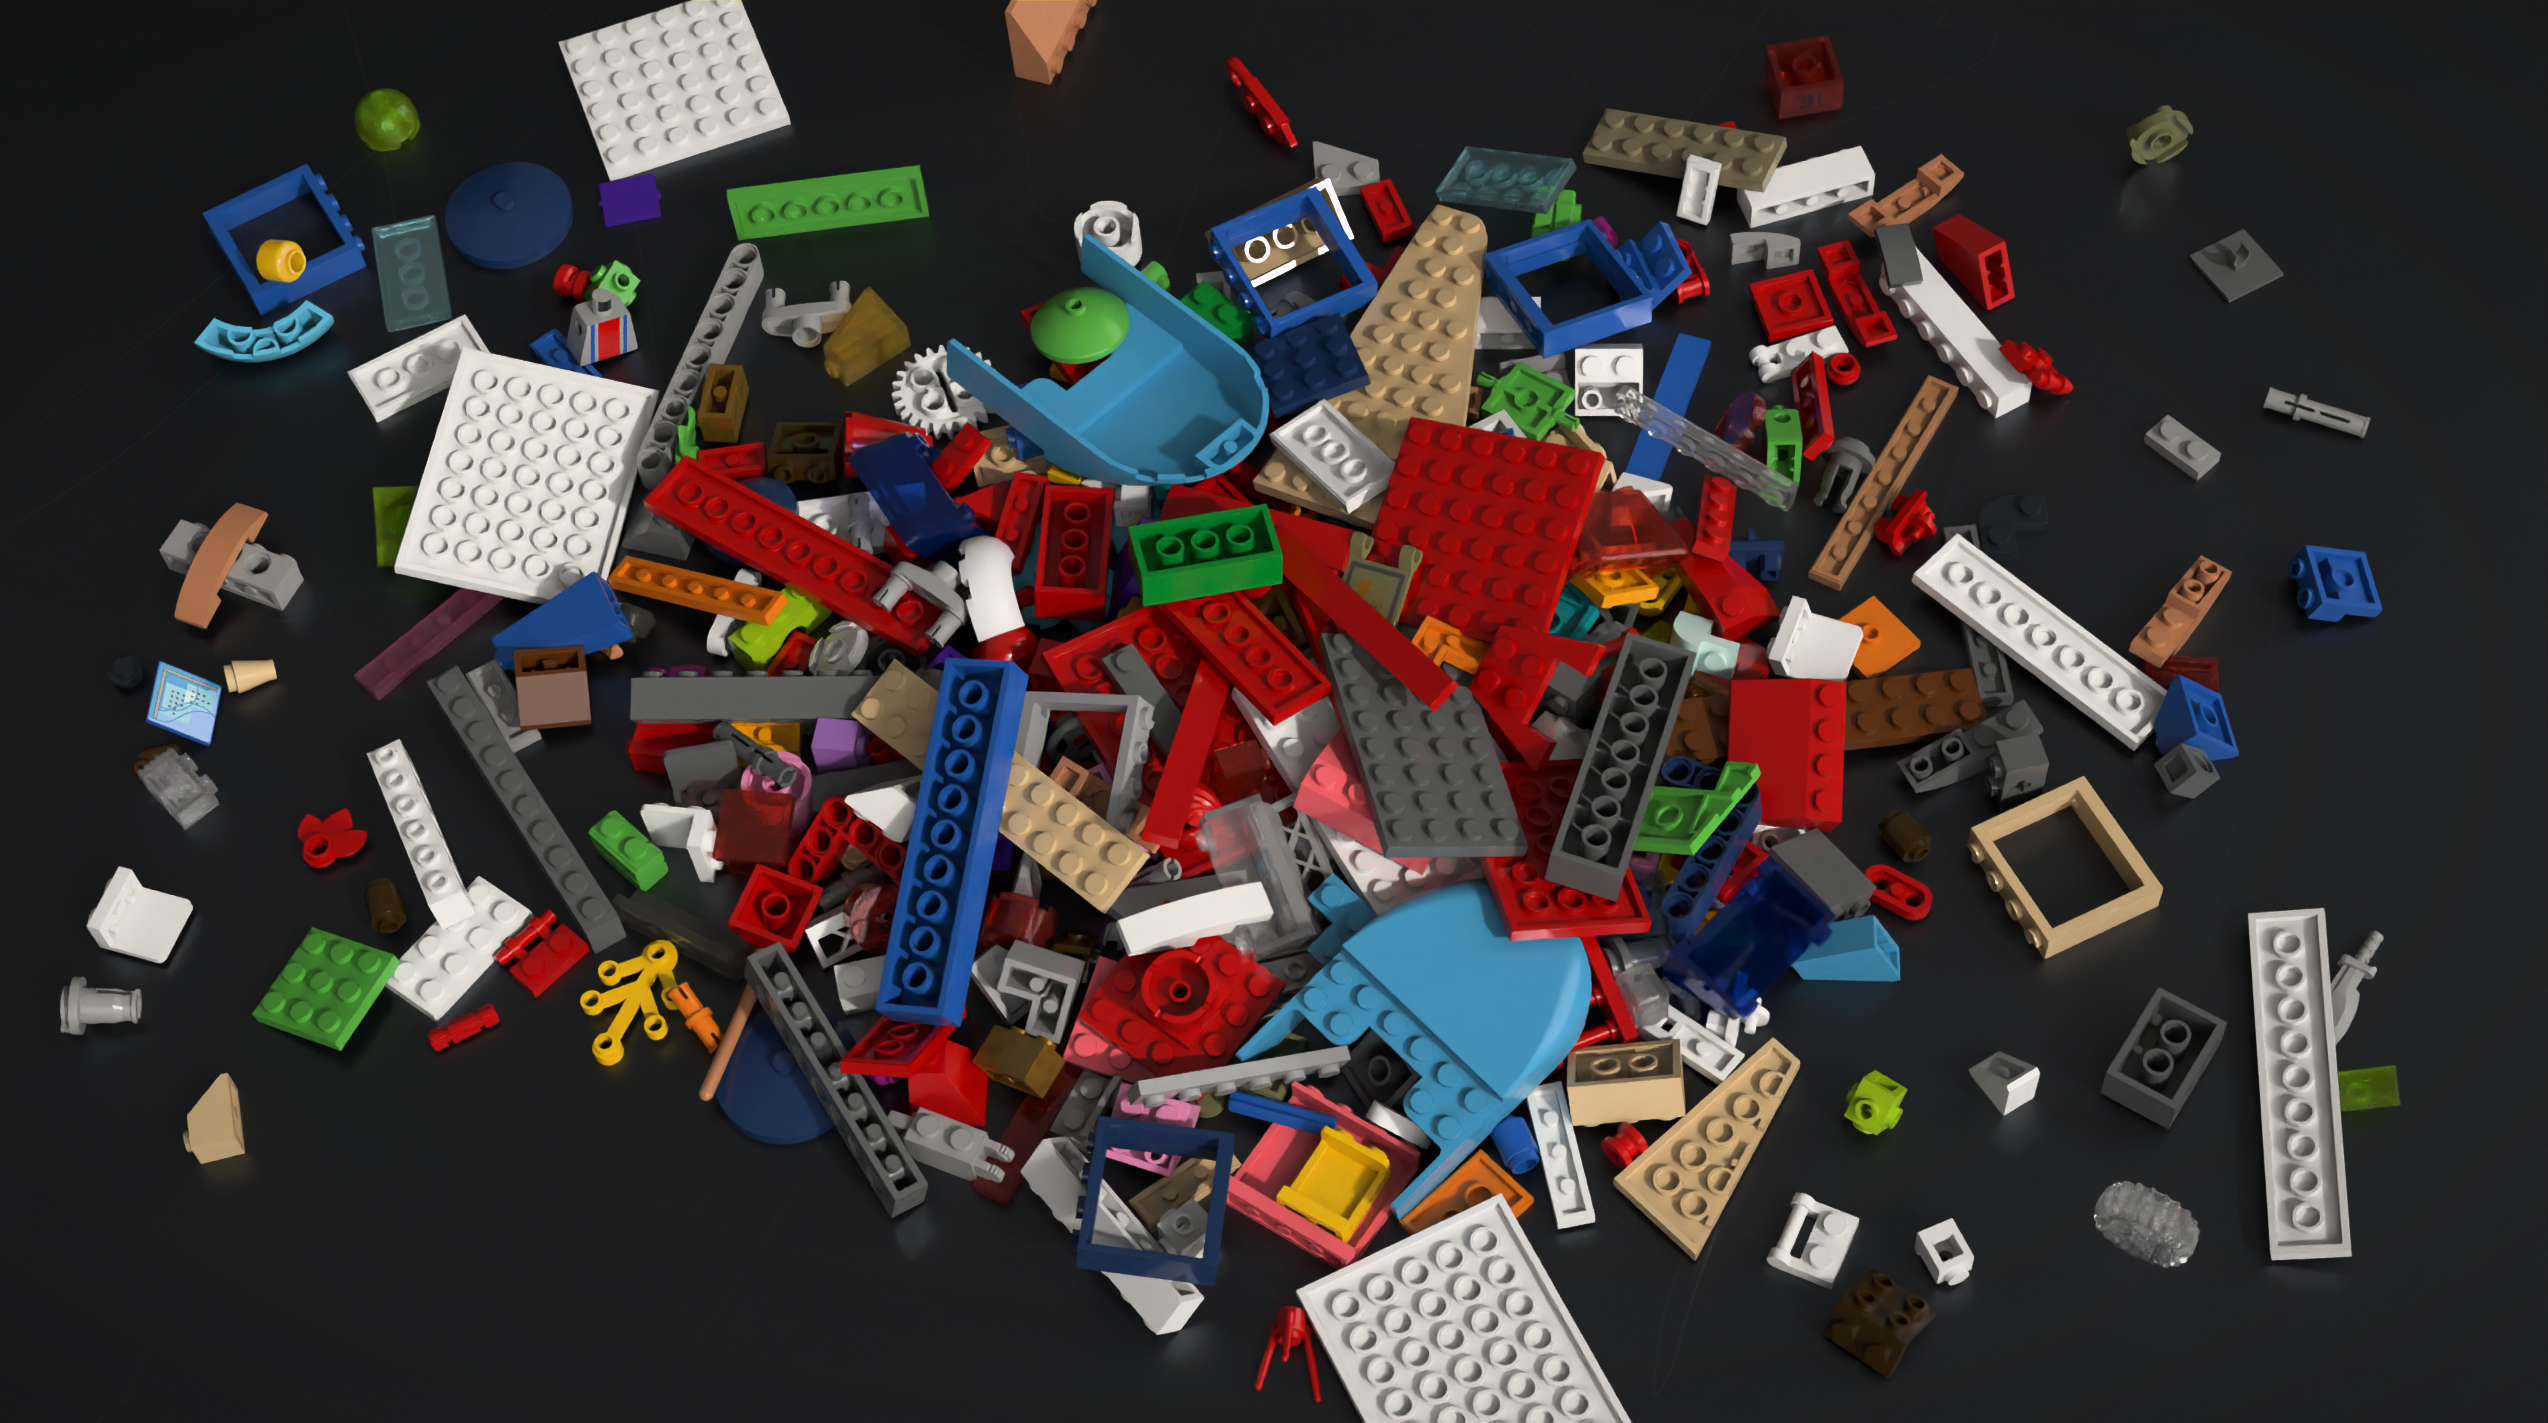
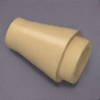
(247, 674)

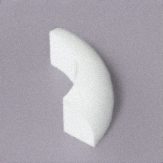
(989, 577)

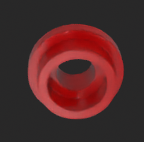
(1844, 362)

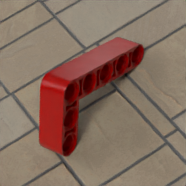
(842, 833)

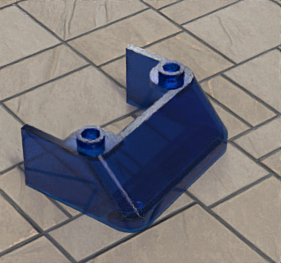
(914, 498)

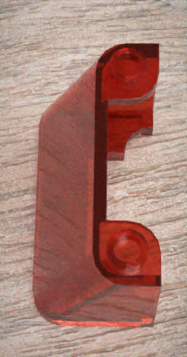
(1625, 534)

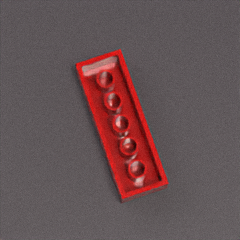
(1324, 540)

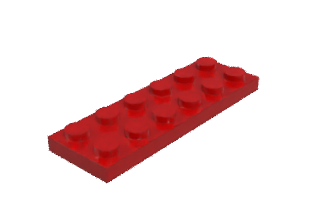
(1250, 653)

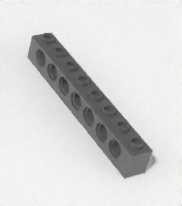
(843, 1095)

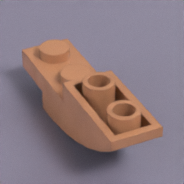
(2181, 612)

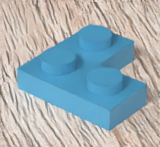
(1344, 912)

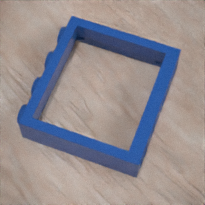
(265, 198)
(1271, 218)
(1580, 238)

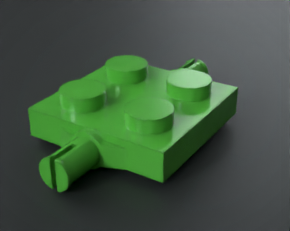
(1530, 400)

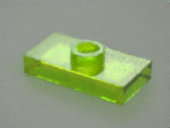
(2368, 1088)

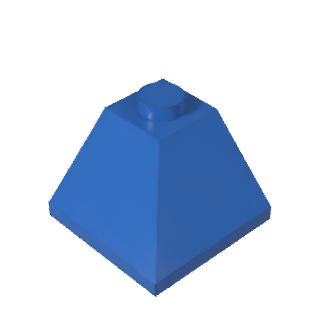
(2195, 718)

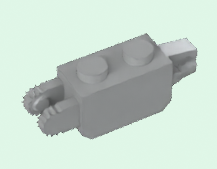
(950, 1145)

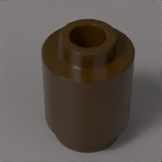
(1905, 836)
(384, 905)

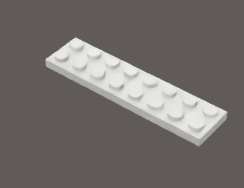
(2043, 640)

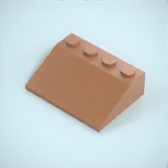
(1043, 34)

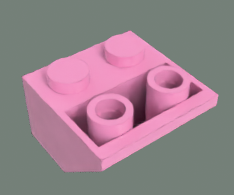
(1170, 1113)

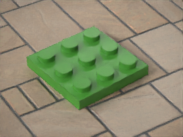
(326, 988)

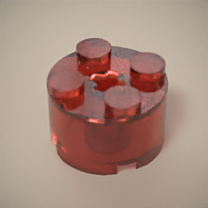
(861, 913)
(1020, 919)

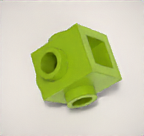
(1875, 1103)

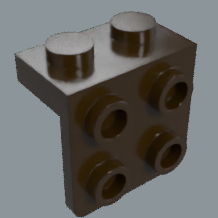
(1878, 1321)

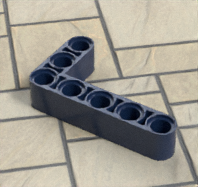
(1722, 845)

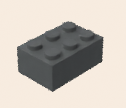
(2163, 1057)

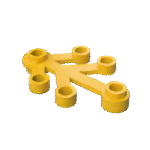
(634, 995)

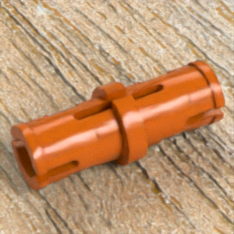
(697, 1017)

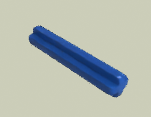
(1280, 1112)

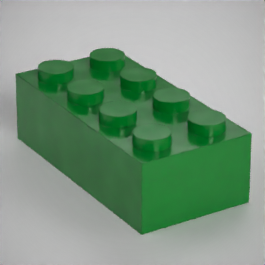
(1205, 555)

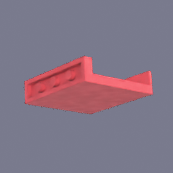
(1283, 1155)

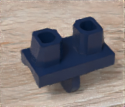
(1759, 554)

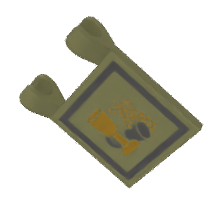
(1377, 583)

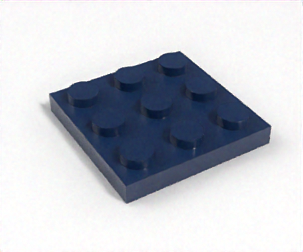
(1309, 365)

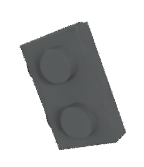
(702, 774)

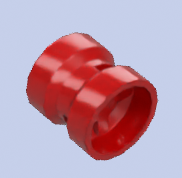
(571, 282)

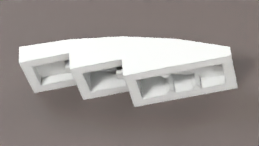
(1194, 917)

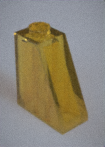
(864, 339)

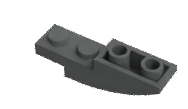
(1967, 752)

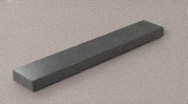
(1983, 657)

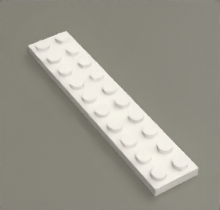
(2298, 1086)

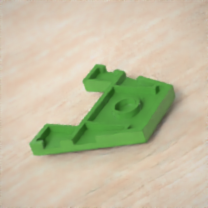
(1685, 818)

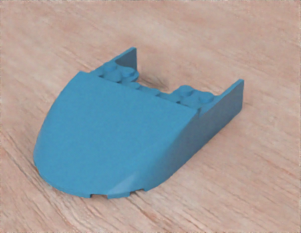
(1157, 412)
(1457, 1005)

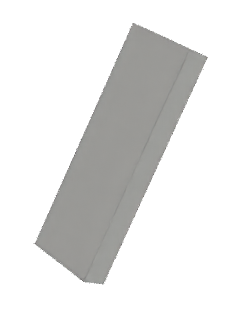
(501, 704)

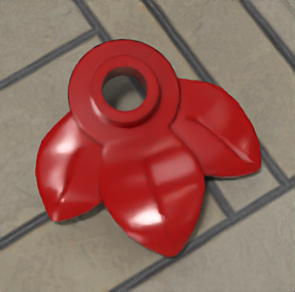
(332, 835)

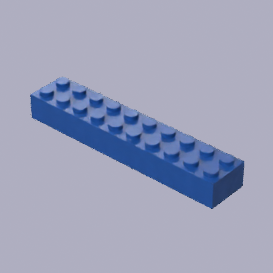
(952, 842)

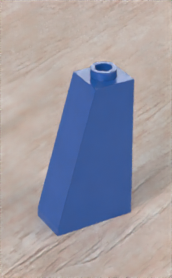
(577, 616)

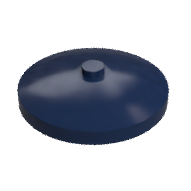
(509, 215)
(766, 1089)

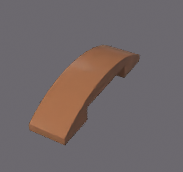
(1911, 200)
(213, 562)
(1096, 796)

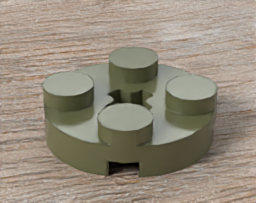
(2159, 135)

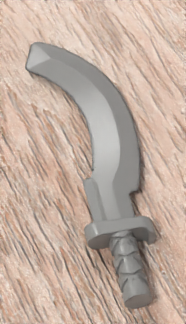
(2343, 987)

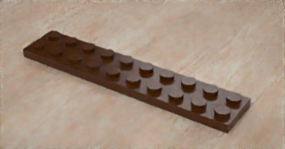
(1876, 714)

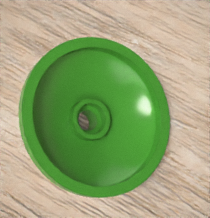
(1080, 325)

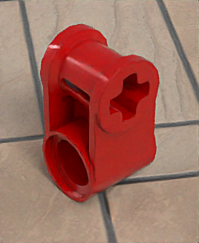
(1696, 283)

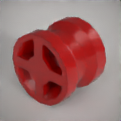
(1624, 1145)

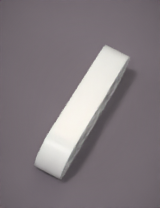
(725, 626)

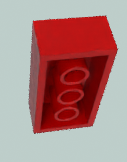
(1074, 553)

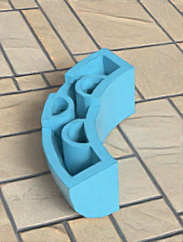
(266, 344)

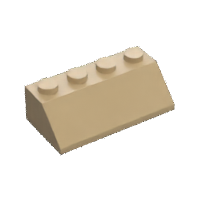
(1290, 245)

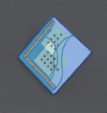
(183, 703)

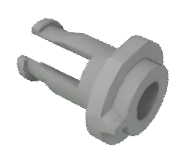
(94, 1005)

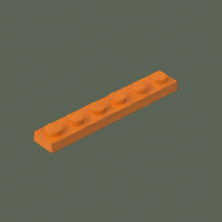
(698, 590)

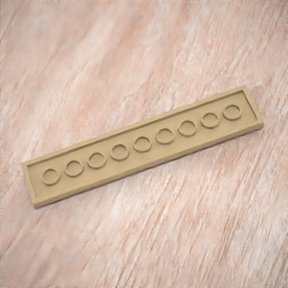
(1036, 810)

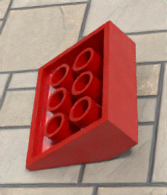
(1797, 741)

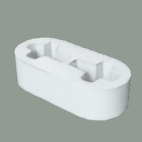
(1398, 1124)

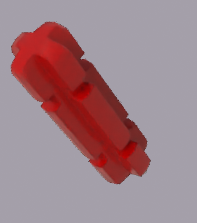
(463, 1027)

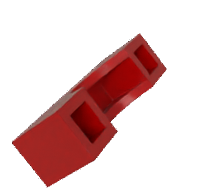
(987, 504)

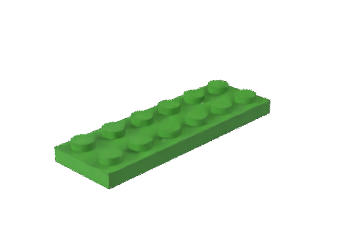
(828, 202)

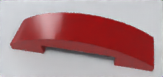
(1852, 295)

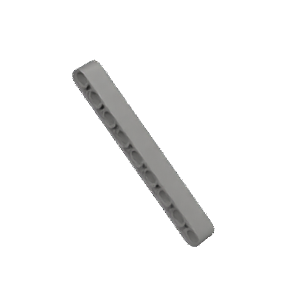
(707, 346)

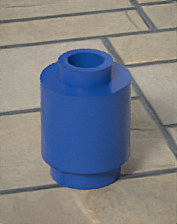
(1516, 1144)

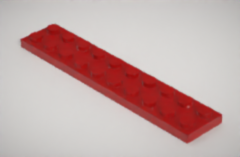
(790, 551)

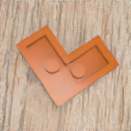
(1448, 644)

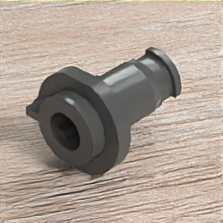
(1846, 460)
(1627, 955)

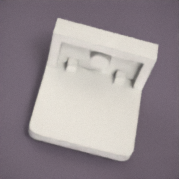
(1812, 644)
(688, 829)
(137, 918)

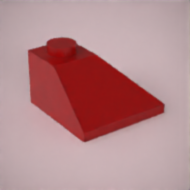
(951, 1085)

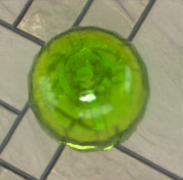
(386, 119)

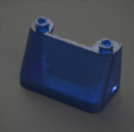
(1750, 942)

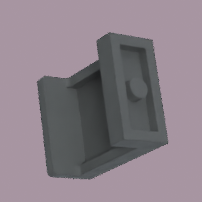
(1825, 873)

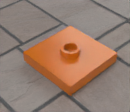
(1883, 639)

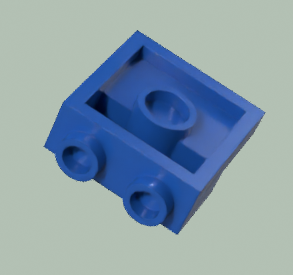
(1657, 261)
(2334, 583)

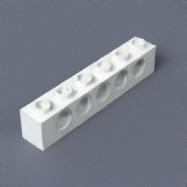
(421, 834)

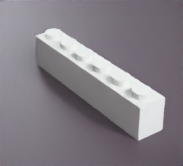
(1960, 340)
(1056, 1176)

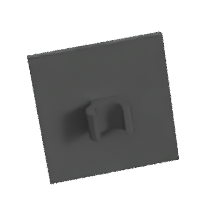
(2236, 265)

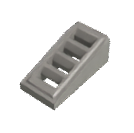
(1027, 878)

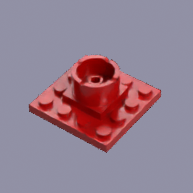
(1190, 1033)

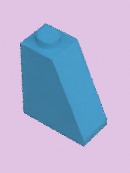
(1854, 952)

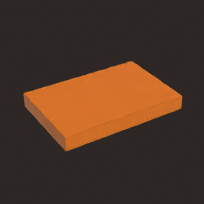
(1466, 1187)

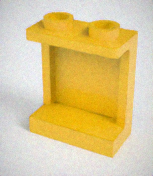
(1337, 1183)

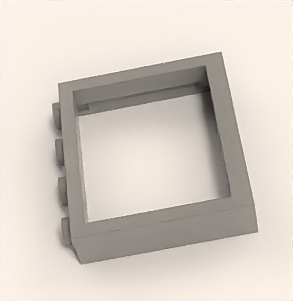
(1132, 750)

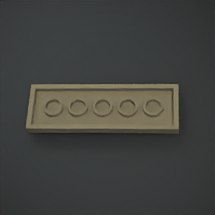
(1664, 144)

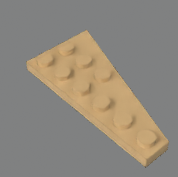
(1699, 1160)

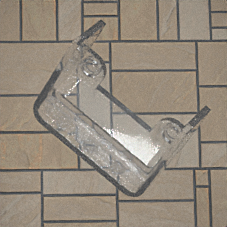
(1240, 858)

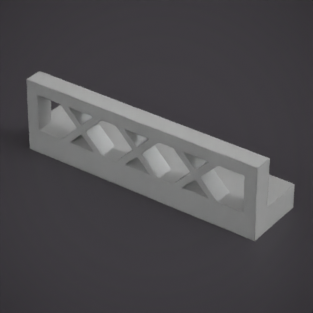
(1287, 864)

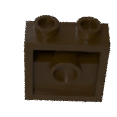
(805, 451)

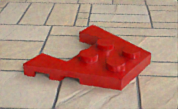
(1516, 677)

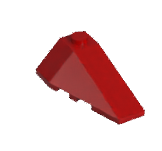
(1724, 591)

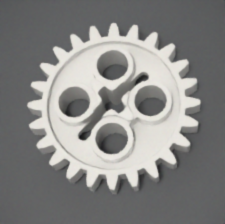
(924, 403)

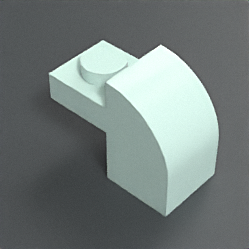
(1713, 654)

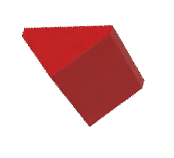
(774, 909)

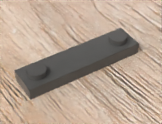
(1134, 677)

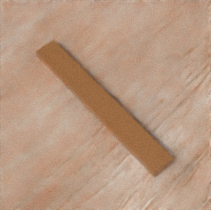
(1883, 483)

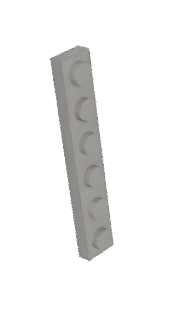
(1226, 1078)

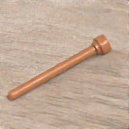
(728, 1042)

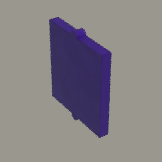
(629, 200)

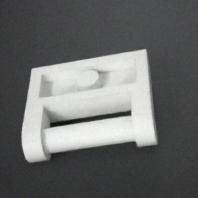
(1825, 1245)

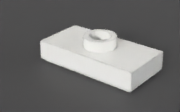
(1698, 189)

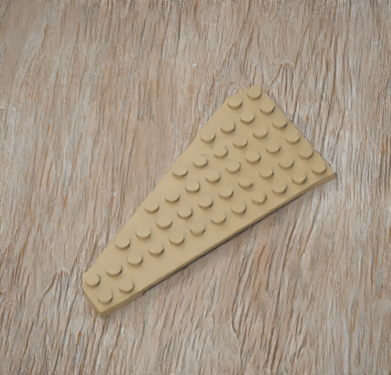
(1415, 350)

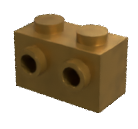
(722, 403)
(1019, 1060)

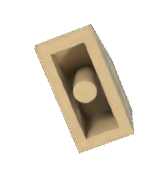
(216, 1123)

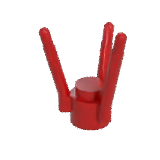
(1289, 1330)

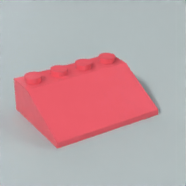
(1336, 798)

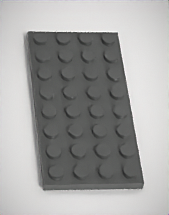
(1422, 771)

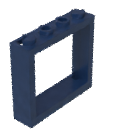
(1162, 1140)

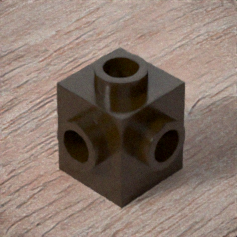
(1080, 942)

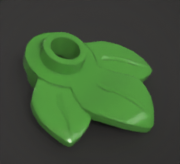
(687, 438)

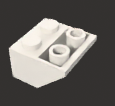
(1602, 373)
(888, 806)

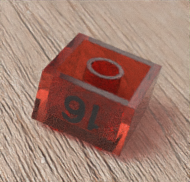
(1803, 77)

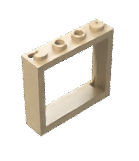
(2110, 837)

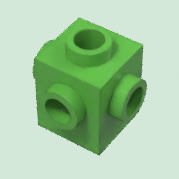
(615, 278)

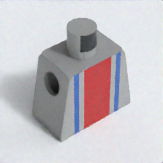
(600, 329)

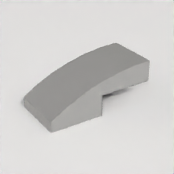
(1773, 248)

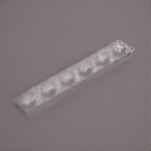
(1705, 448)

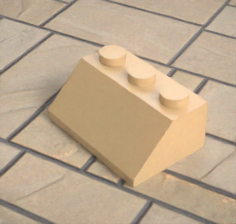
(1626, 1083)

